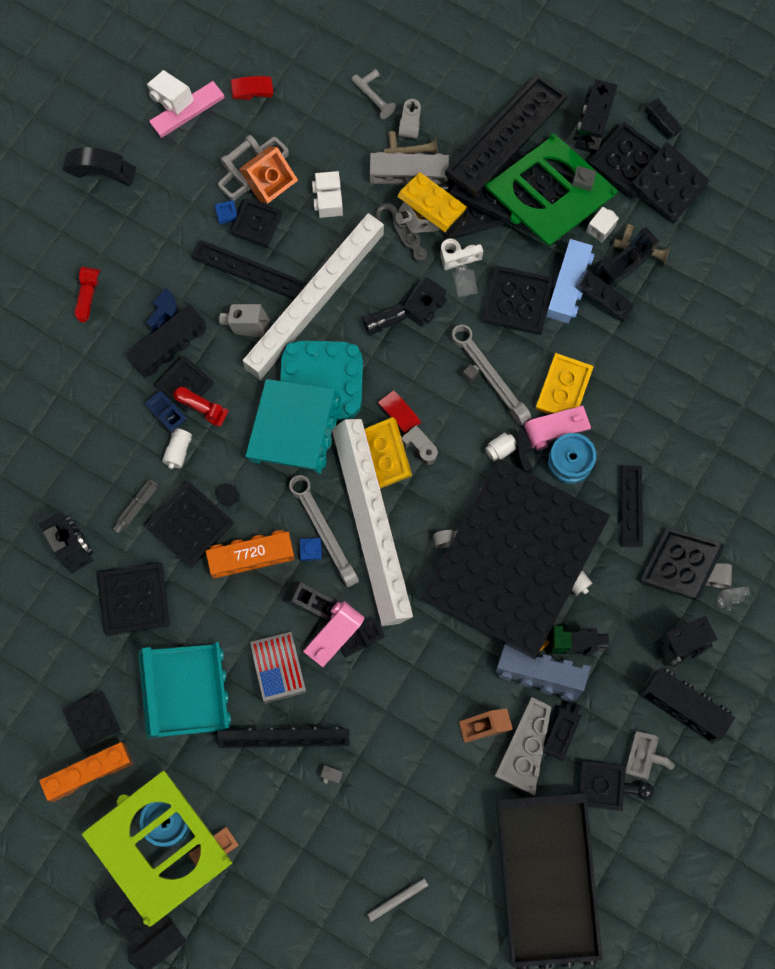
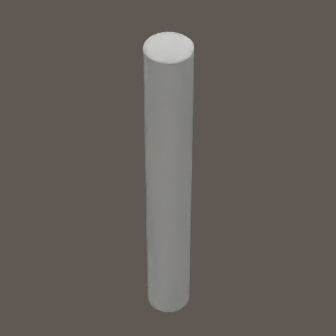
(398, 899)

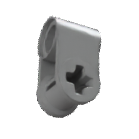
(410, 120)
(721, 576)

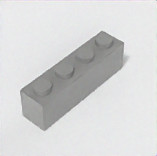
(402, 167)

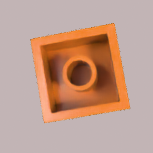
(268, 174)

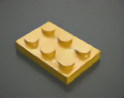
(432, 201)
(564, 385)
(387, 452)

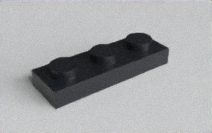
(604, 295)

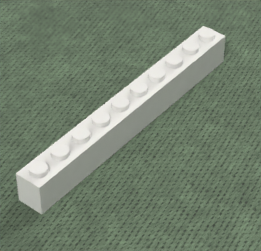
(313, 296)
(372, 522)

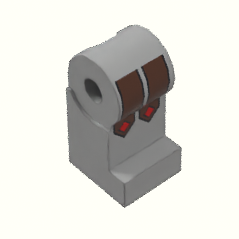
(421, 445)

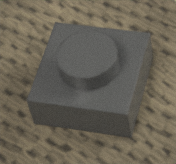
(584, 178)

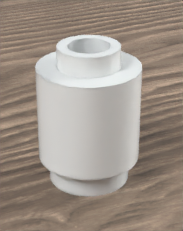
(501, 447)

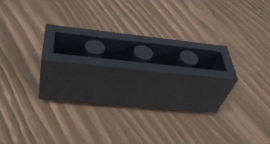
(167, 341)

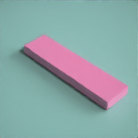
(203, 99)

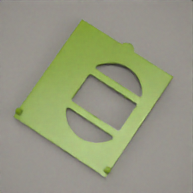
(142, 884)

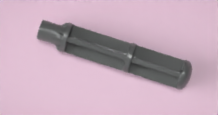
(135, 506)

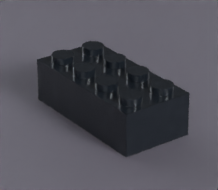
(687, 706)

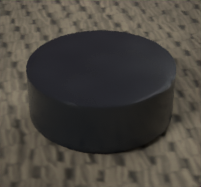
(228, 495)

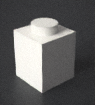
(602, 224)

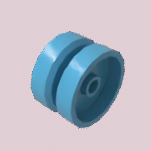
(582, 459)
(164, 836)

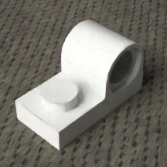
(459, 257)

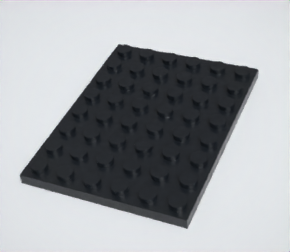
(515, 558)

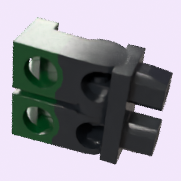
(575, 642)

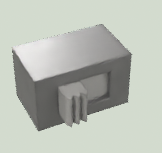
(471, 374)
(331, 774)

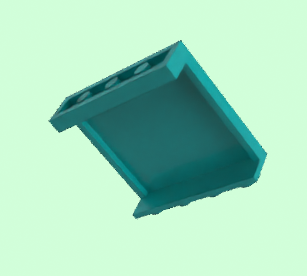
(294, 425)
(183, 690)

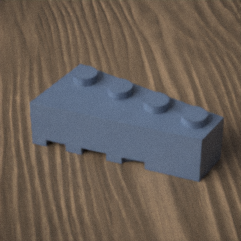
(543, 673)

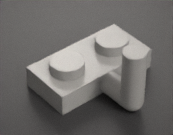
(643, 755)

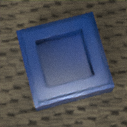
(226, 212)

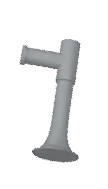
(362, 84)

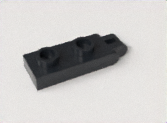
(562, 732)

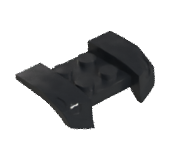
(150, 943)

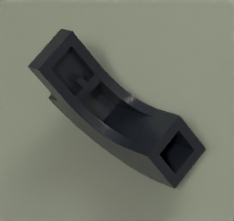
(99, 161)
(629, 259)

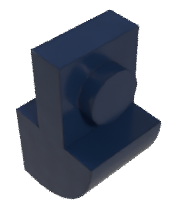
(165, 309)
(166, 412)

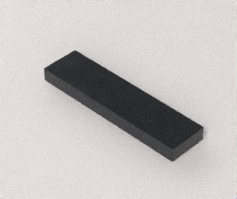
(631, 506)

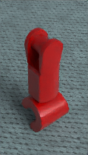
(88, 280)
(214, 412)

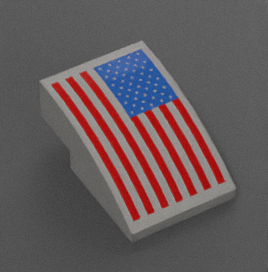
(278, 667)

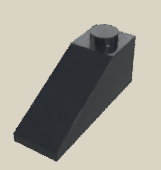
(309, 600)

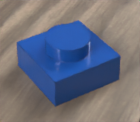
(310, 549)

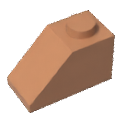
(485, 725)

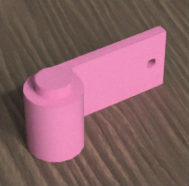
(549, 427)
(337, 631)

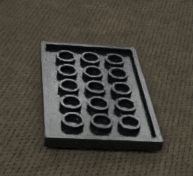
(535, 176)

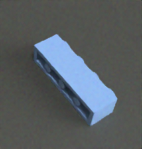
(565, 294)

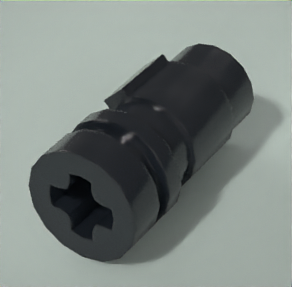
(663, 118)
(384, 319)

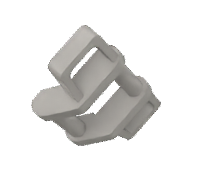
(234, 173)

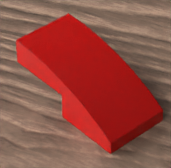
(247, 87)
(396, 407)

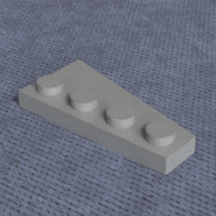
(524, 754)

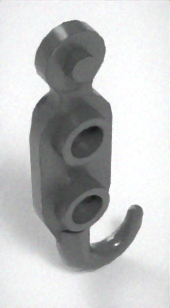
(409, 239)

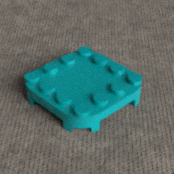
(327, 366)

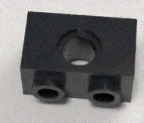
(429, 292)

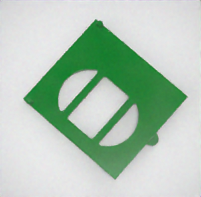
(565, 213)

